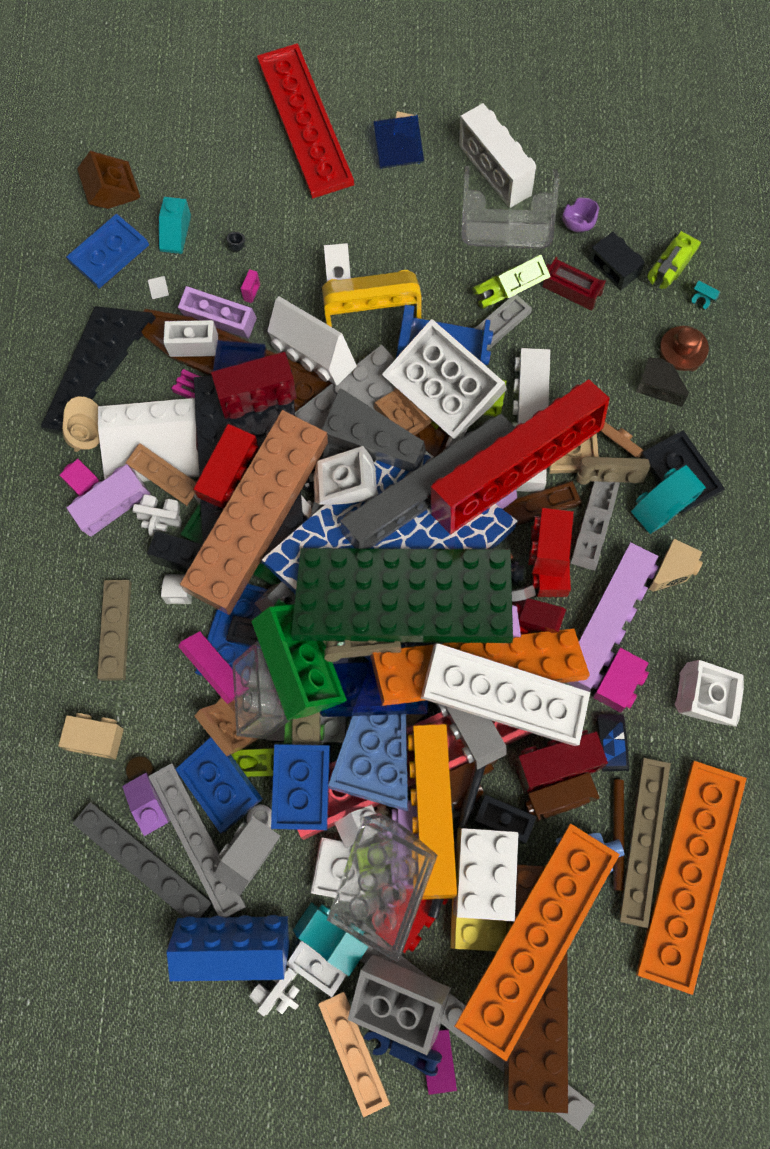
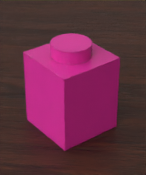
(79, 477)

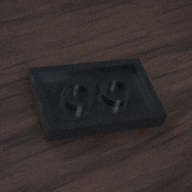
(676, 453)

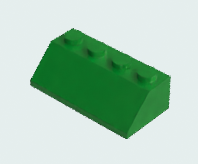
(297, 668)

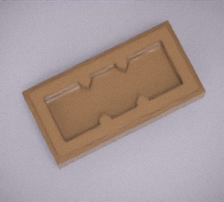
(623, 439)

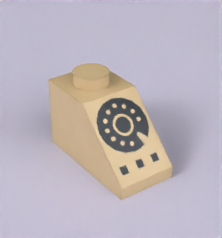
(677, 566)

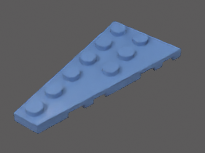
(374, 760)

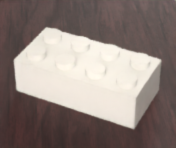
(496, 155)

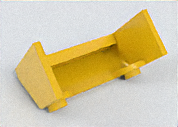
(371, 293)

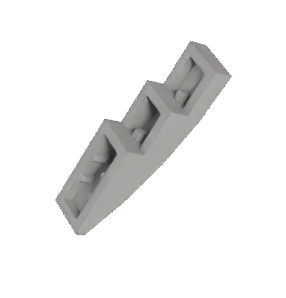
(595, 524)

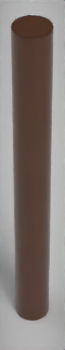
(618, 832)

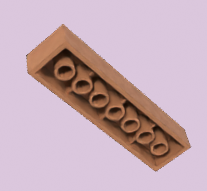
(255, 512)

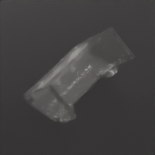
(509, 227)

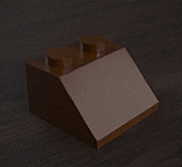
(107, 180)

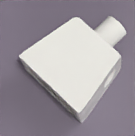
(337, 261)

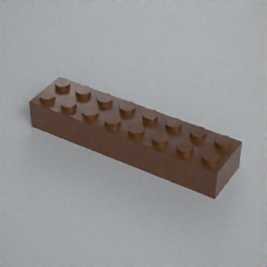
(539, 1061)

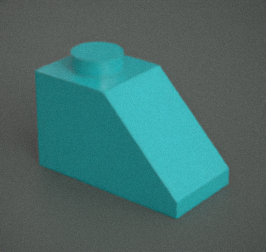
(173, 224)

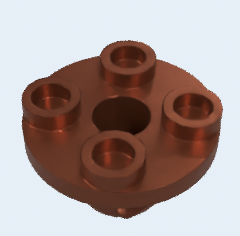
(684, 348)

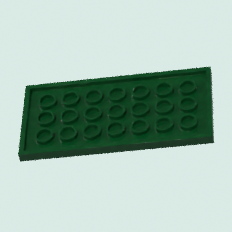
(404, 595)

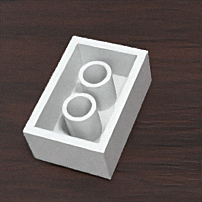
(486, 874)

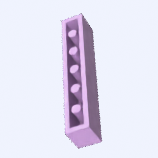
(613, 611)

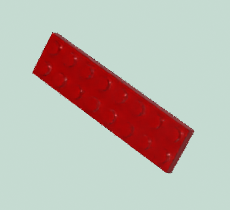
(305, 121)

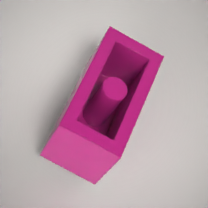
(621, 680)

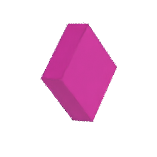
(250, 286)

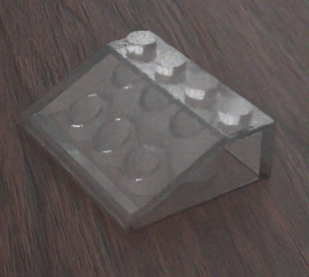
(382, 885)

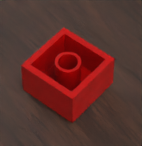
(551, 542)

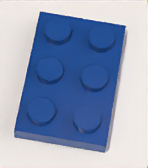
(107, 251)
(218, 785)
(300, 787)

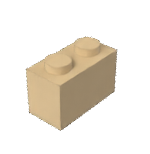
(91, 736)

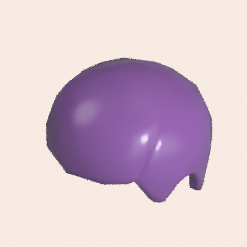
(581, 215)

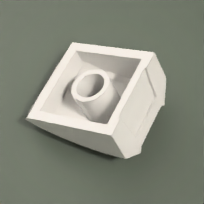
(345, 478)
(710, 693)

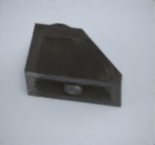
(662, 382)

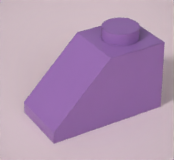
(145, 804)

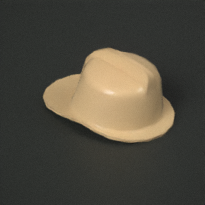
(81, 424)

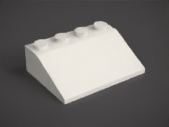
(444, 380)
(160, 426)

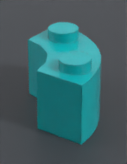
(668, 498)
(328, 940)

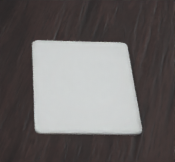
(158, 287)

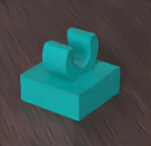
(706, 292)

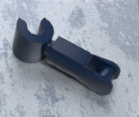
(424, 1063)

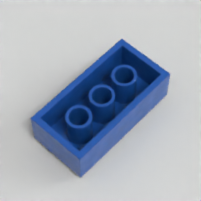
(228, 948)

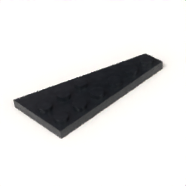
(96, 357)

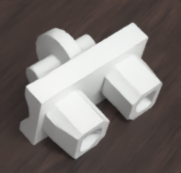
(157, 519)
(266, 1000)

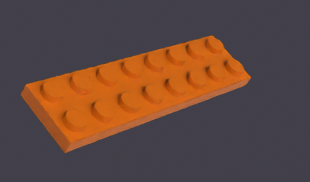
(545, 654)
(691, 878)
(536, 942)

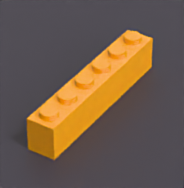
(433, 805)

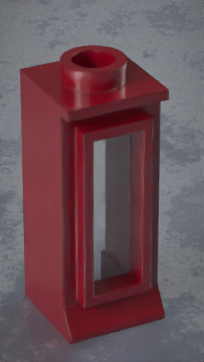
(573, 284)

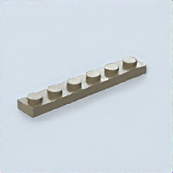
(644, 843)

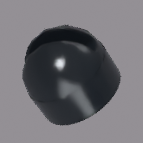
(235, 241)

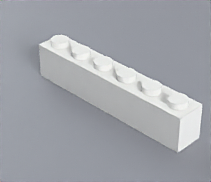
(532, 396)

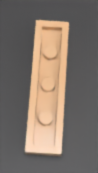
(354, 1055)

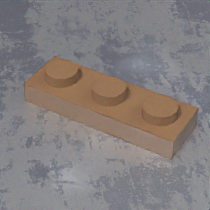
(162, 474)

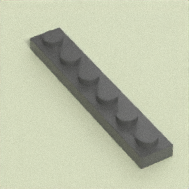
(142, 862)

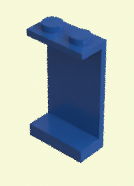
(472, 339)

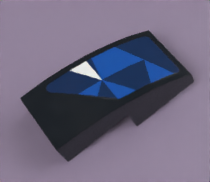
(614, 741)

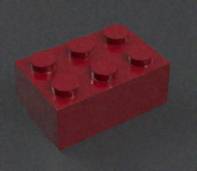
(254, 385)
(559, 762)

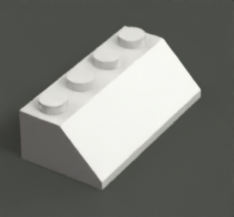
(310, 342)

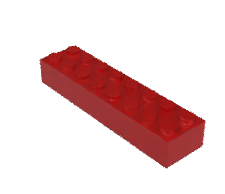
(518, 456)

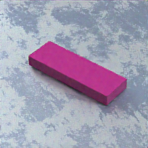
(210, 664)

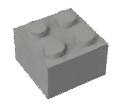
(248, 852)

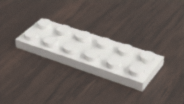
(505, 695)

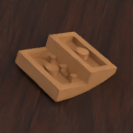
(402, 412)
(221, 725)

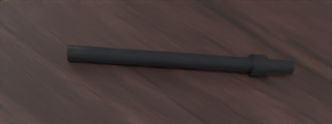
(462, 822)

